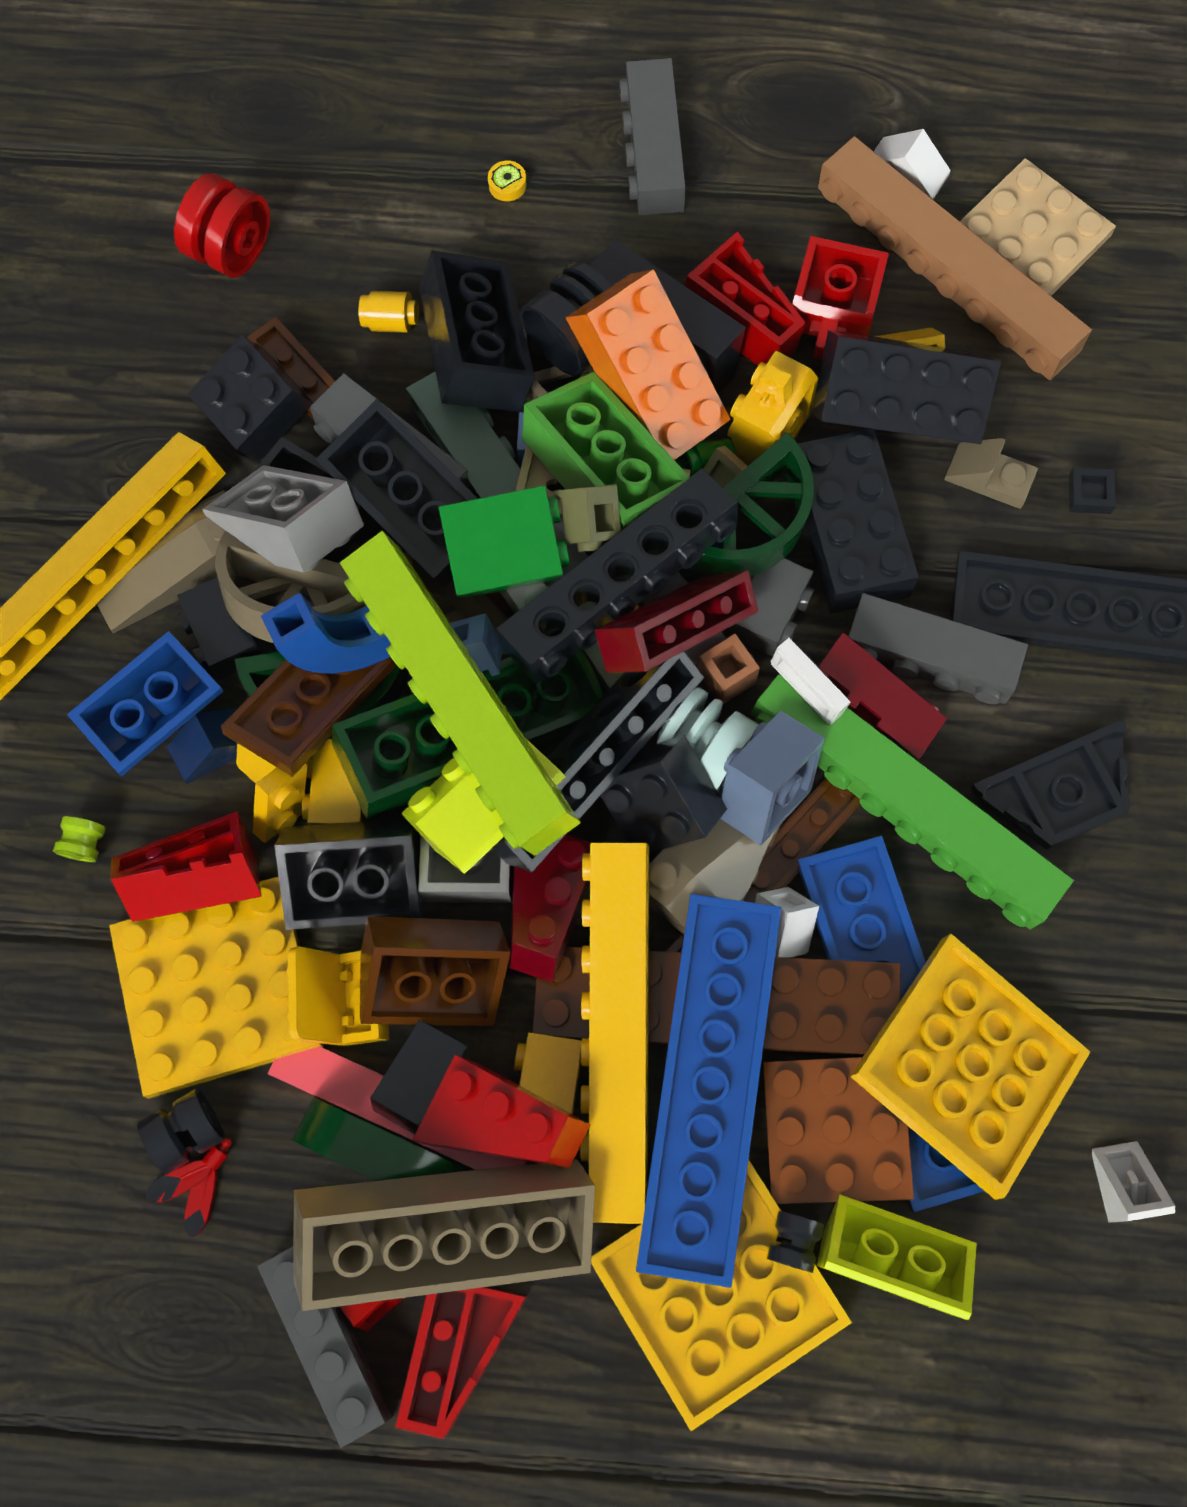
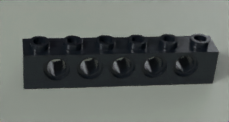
(695, 501)
(611, 738)

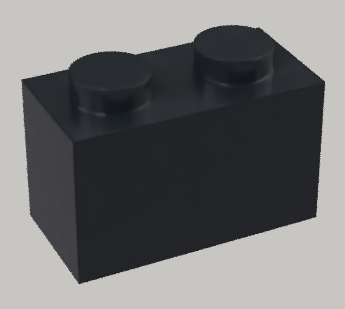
(217, 633)
(415, 1076)

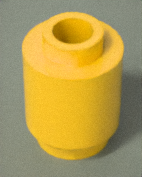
(388, 311)

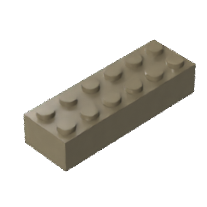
(440, 1233)

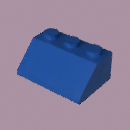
(145, 703)

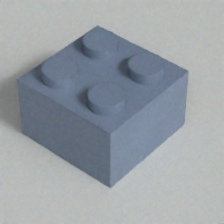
(770, 776)

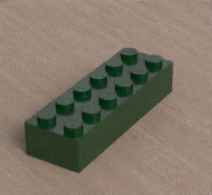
(399, 751)

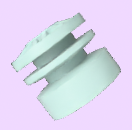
(707, 737)

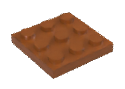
(832, 1136)

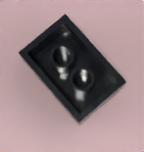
(348, 873)

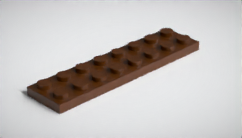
(810, 1007)

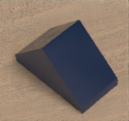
(201, 744)

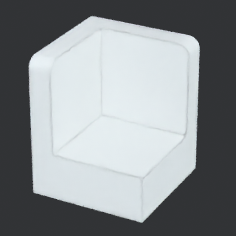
(796, 920)

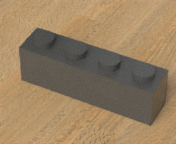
(655, 137)
(347, 401)
(938, 649)
(328, 1356)

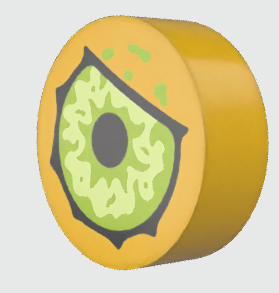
(507, 181)

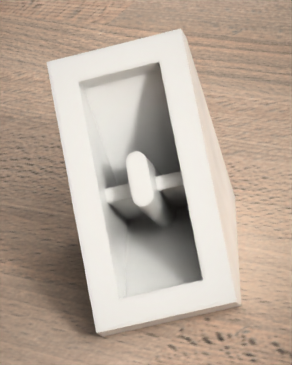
(915, 159)
(1129, 1183)

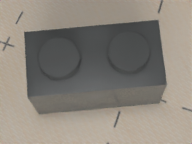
(778, 597)

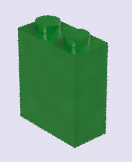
(503, 542)

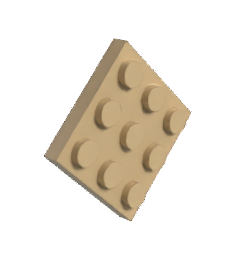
(1038, 226)

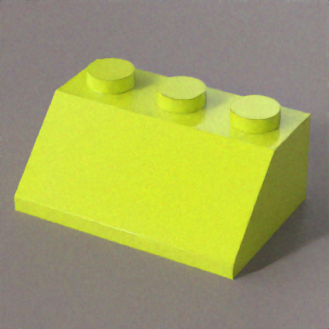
(456, 819)
(899, 1256)

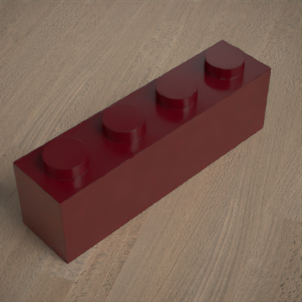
(676, 622)

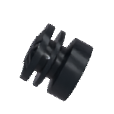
(546, 312)

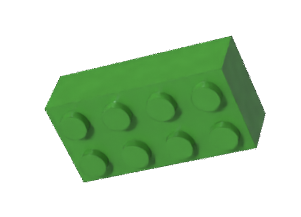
(596, 441)

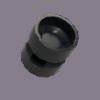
(165, 1132)

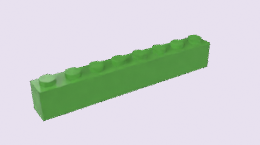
(926, 810)

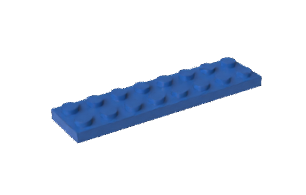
(868, 921)
(709, 1091)

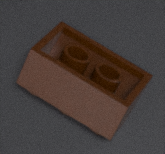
(431, 971)

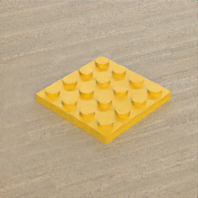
(207, 990)
(971, 1066)
(721, 1340)

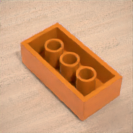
(649, 361)

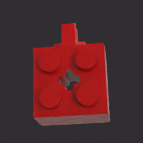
(838, 289)

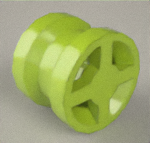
(79, 839)

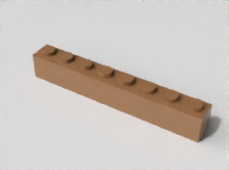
(953, 258)

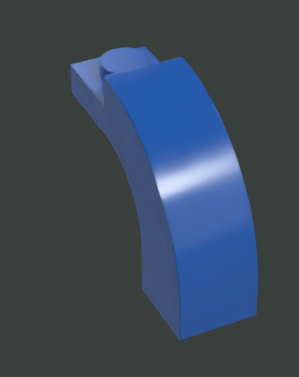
(324, 641)

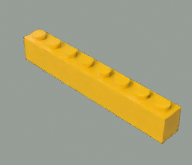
(102, 554)
(617, 1029)

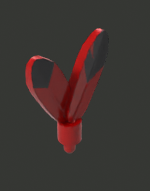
(200, 1179)

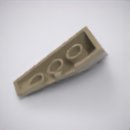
(171, 567)
(713, 866)

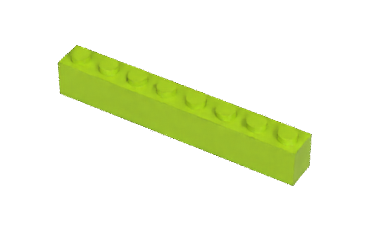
(460, 696)

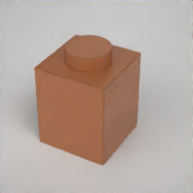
(728, 669)

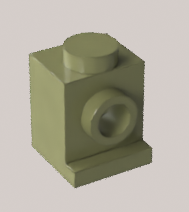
(590, 515)

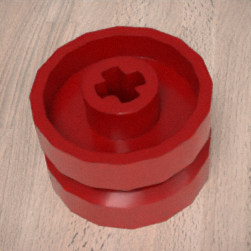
(222, 225)

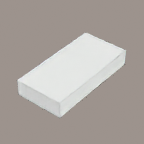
(809, 681)

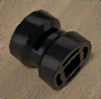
(795, 1241)

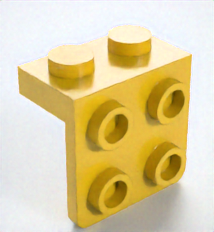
(276, 794)
(327, 999)

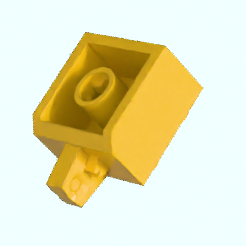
(774, 406)

